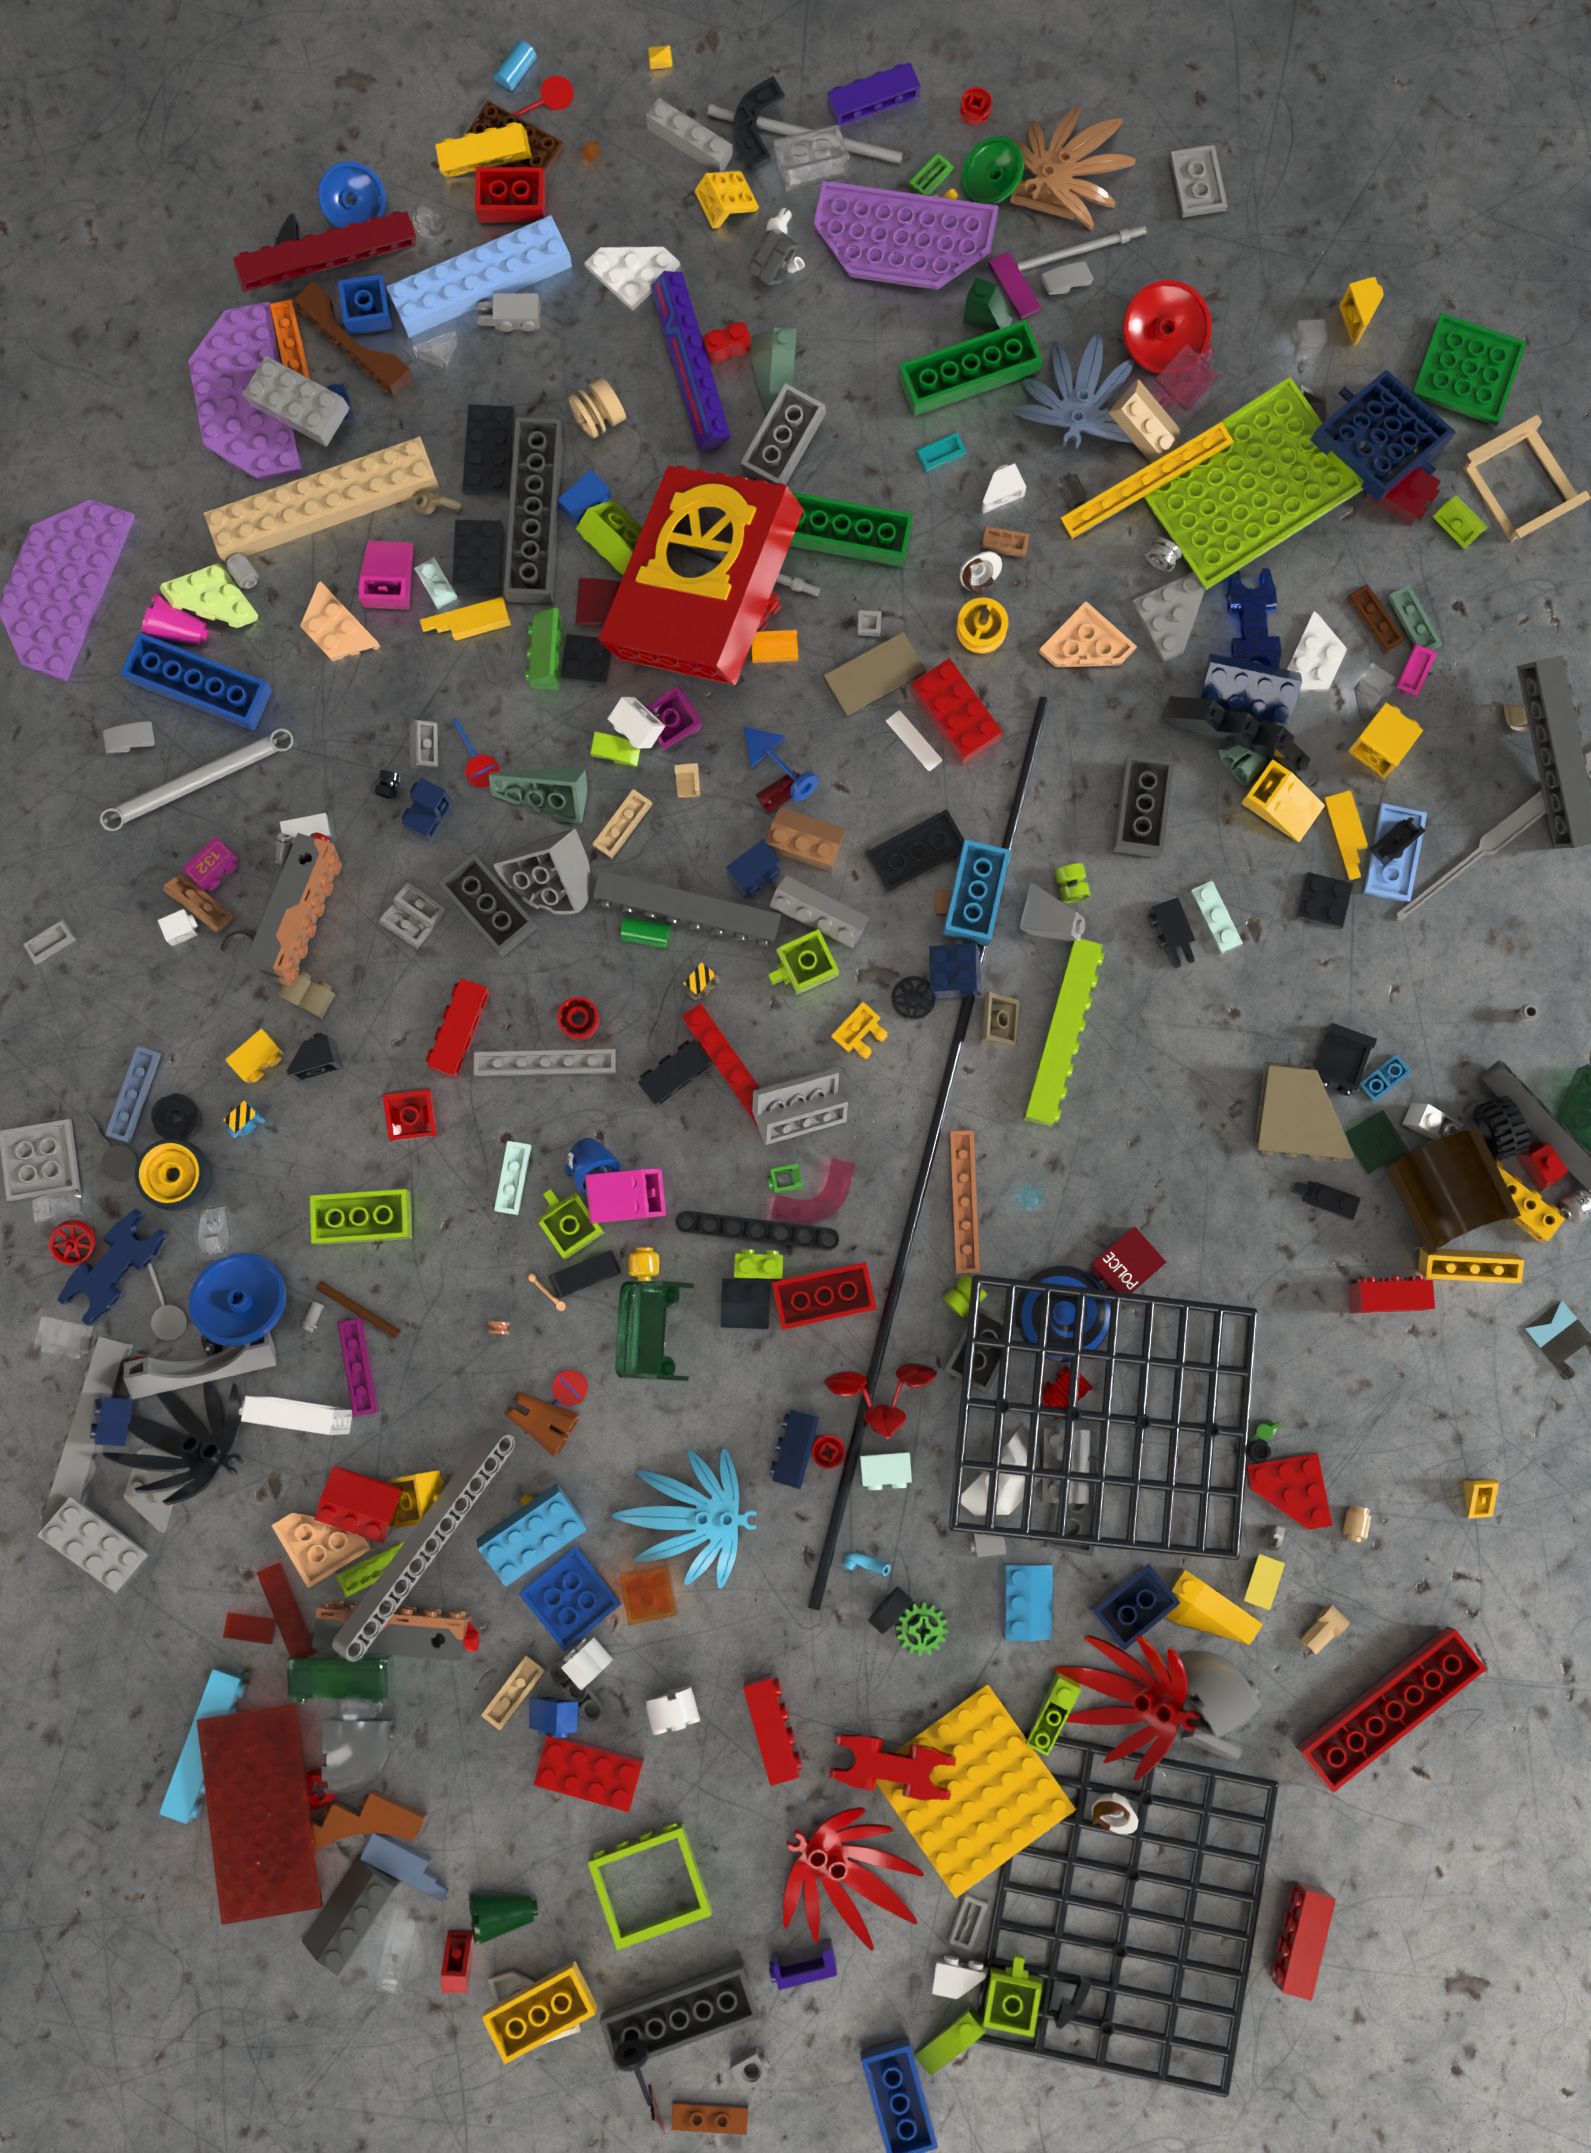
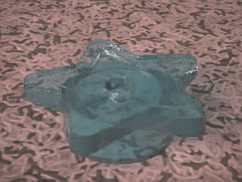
(1025, 1197)

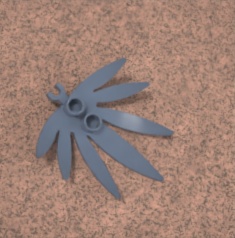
(1080, 406)

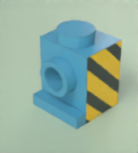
(242, 1119)

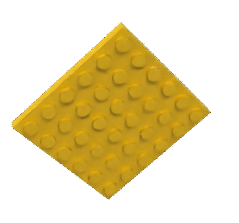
(997, 1798)

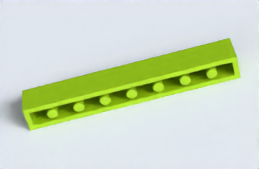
(1063, 1032)

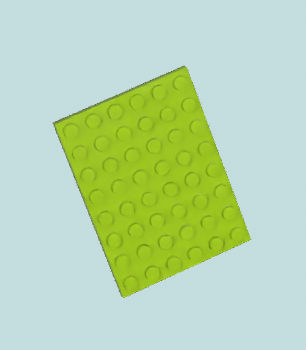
(1255, 488)

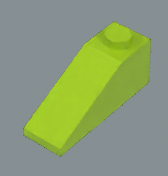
(951, 2041)

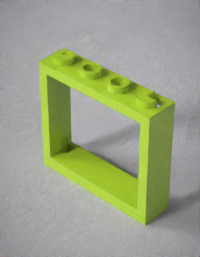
(666, 1923)

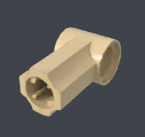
(1329, 1624)

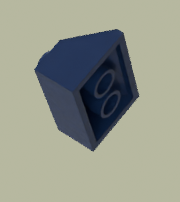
(794, 1448)

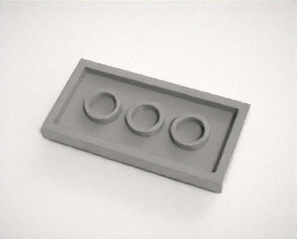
(92, 1543)

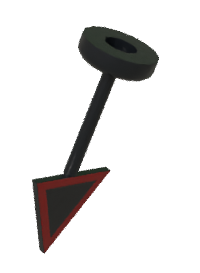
(631, 2057)

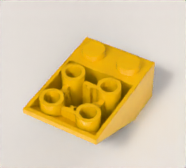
(1283, 801)

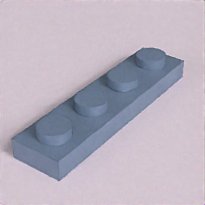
(133, 1094)

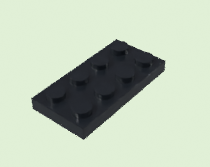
(488, 450)
(916, 851)

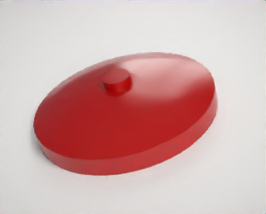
(1163, 321)

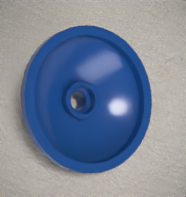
(355, 181)

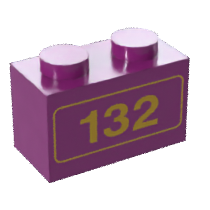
(211, 865)

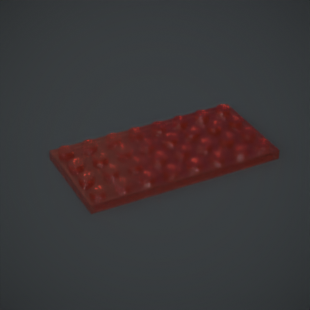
(259, 1813)

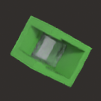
(785, 1179)

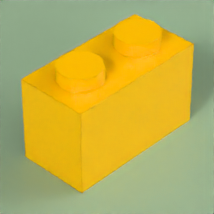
(255, 1056)

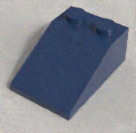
(1134, 1606)

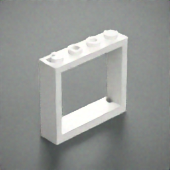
(296, 1415)

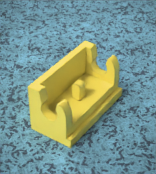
(1264, 1582)

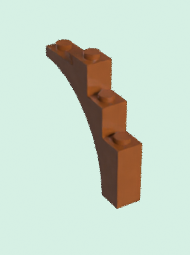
(378, 1815)

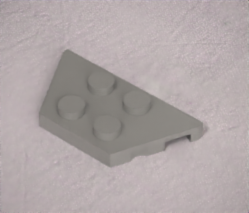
(150, 1504)

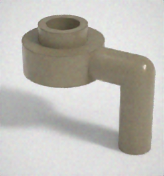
(426, 502)

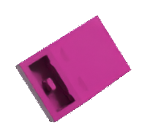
(386, 575)
(625, 1195)

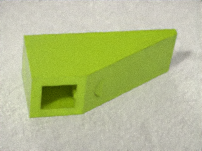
(1053, 1713)

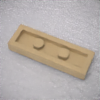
(622, 824)
(513, 1692)

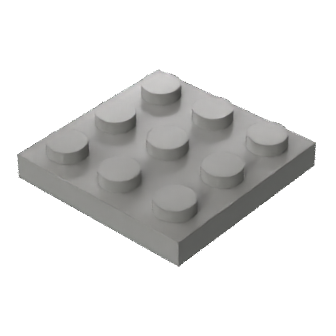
(39, 1160)

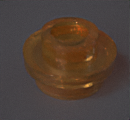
(591, 151)

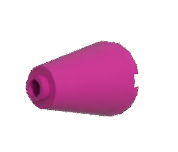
(172, 624)

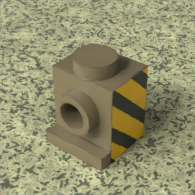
(700, 982)

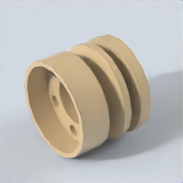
(593, 409)

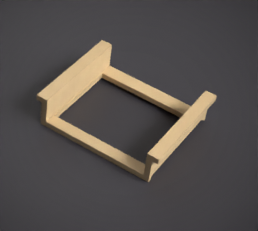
(1526, 431)

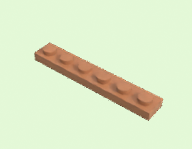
(964, 1202)

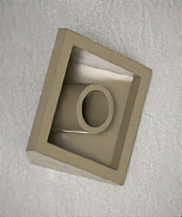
(999, 1020)

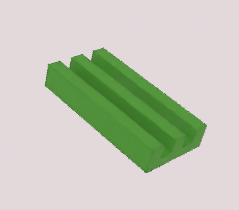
(912, 184)

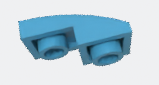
(1385, 1077)

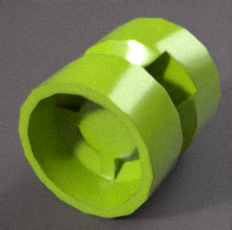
(1071, 875)
(959, 1298)

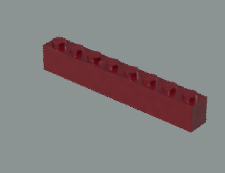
(324, 251)

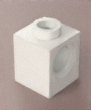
(178, 927)

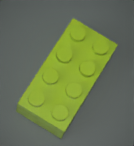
(360, 1217)

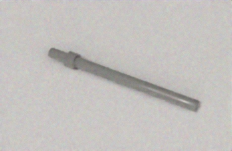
(1122, 236)
(796, 584)

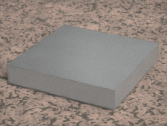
(1212, 1744)

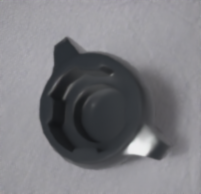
(210, 1348)

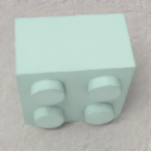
(885, 1469)

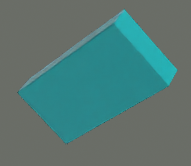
(941, 452)

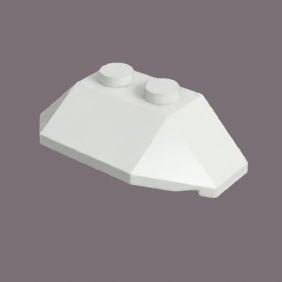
(1010, 1486)

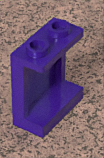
(804, 1971)

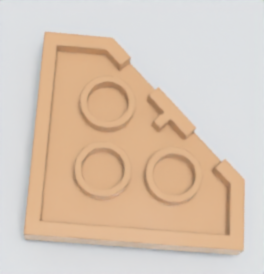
(1087, 641)
(318, 1547)

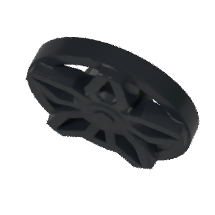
(912, 998)

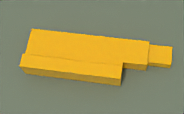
(470, 619)
(1347, 830)

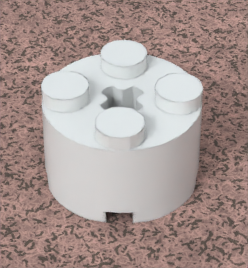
(672, 1710)

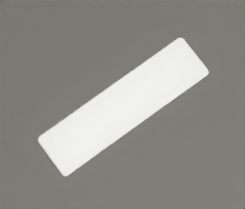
(914, 740)

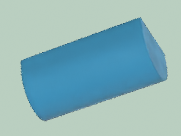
(515, 65)

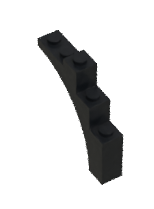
(1239, 728)

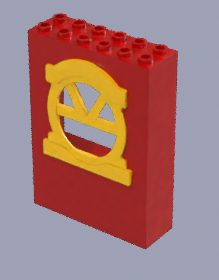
(707, 620)

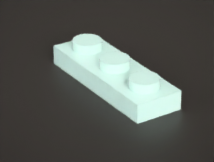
(1216, 917)
(513, 1178)

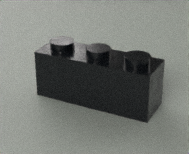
(674, 1072)

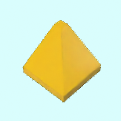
(660, 57)

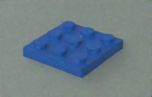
(570, 1598)

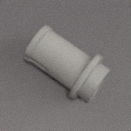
(282, 849)
(1527, 1013)
(311, 1316)

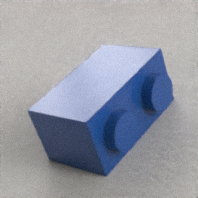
(582, 495)
(553, 1716)

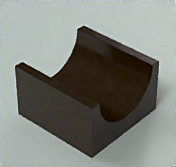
(1451, 1186)

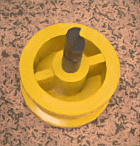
(982, 625)

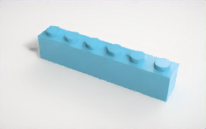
(187, 1781)

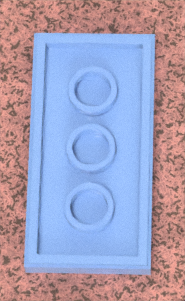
(1397, 878)

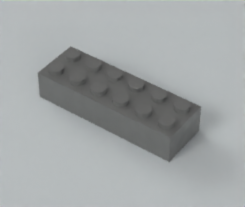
(683, 2012)

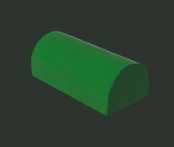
(645, 932)

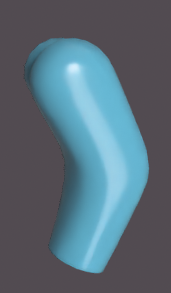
(868, 1563)

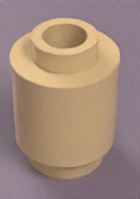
(1356, 1524)

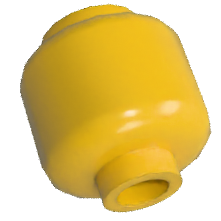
(643, 1263)

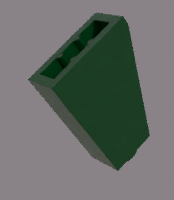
(986, 307)

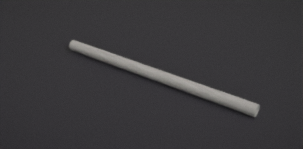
(789, 130)

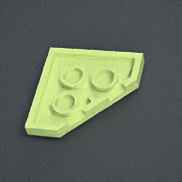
(210, 595)

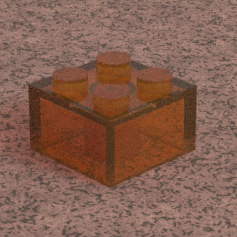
(648, 1594)

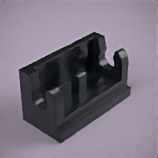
(1396, 841)

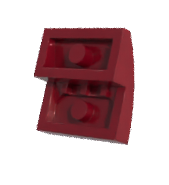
(595, 600)

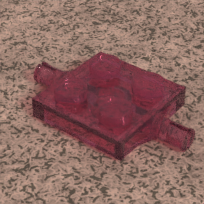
(1186, 377)

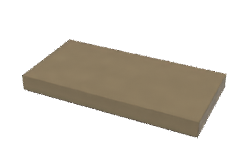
(874, 674)

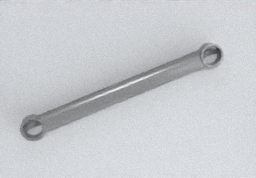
(196, 779)

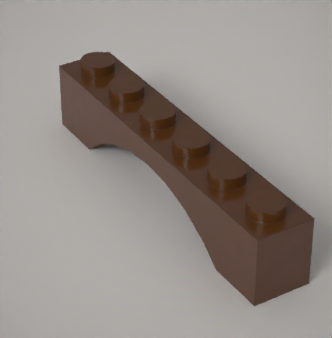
(383, 367)

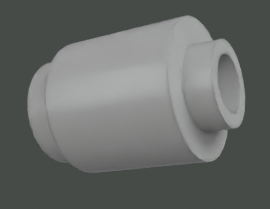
(242, 571)

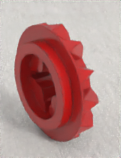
(316, 1800)

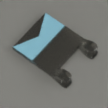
(1559, 1336)

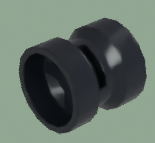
(388, 784)

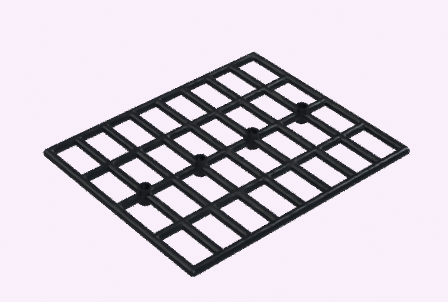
(1072, 1413)
(1126, 1911)

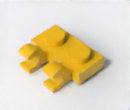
(856, 1027)

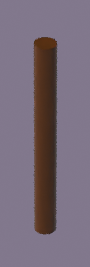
(358, 1309)

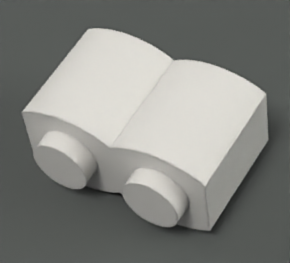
(586, 1662)

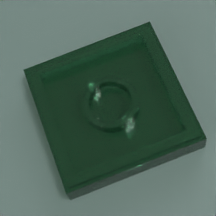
(1375, 1142)

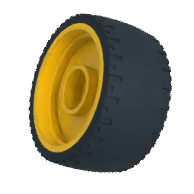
(155, 1170)

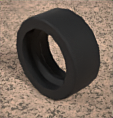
(890, 1610)

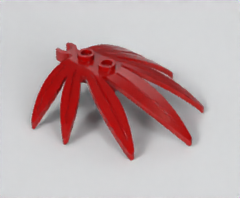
(1154, 1702)
(828, 1859)

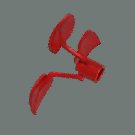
(881, 1418)

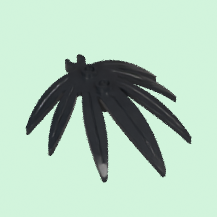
(200, 1452)

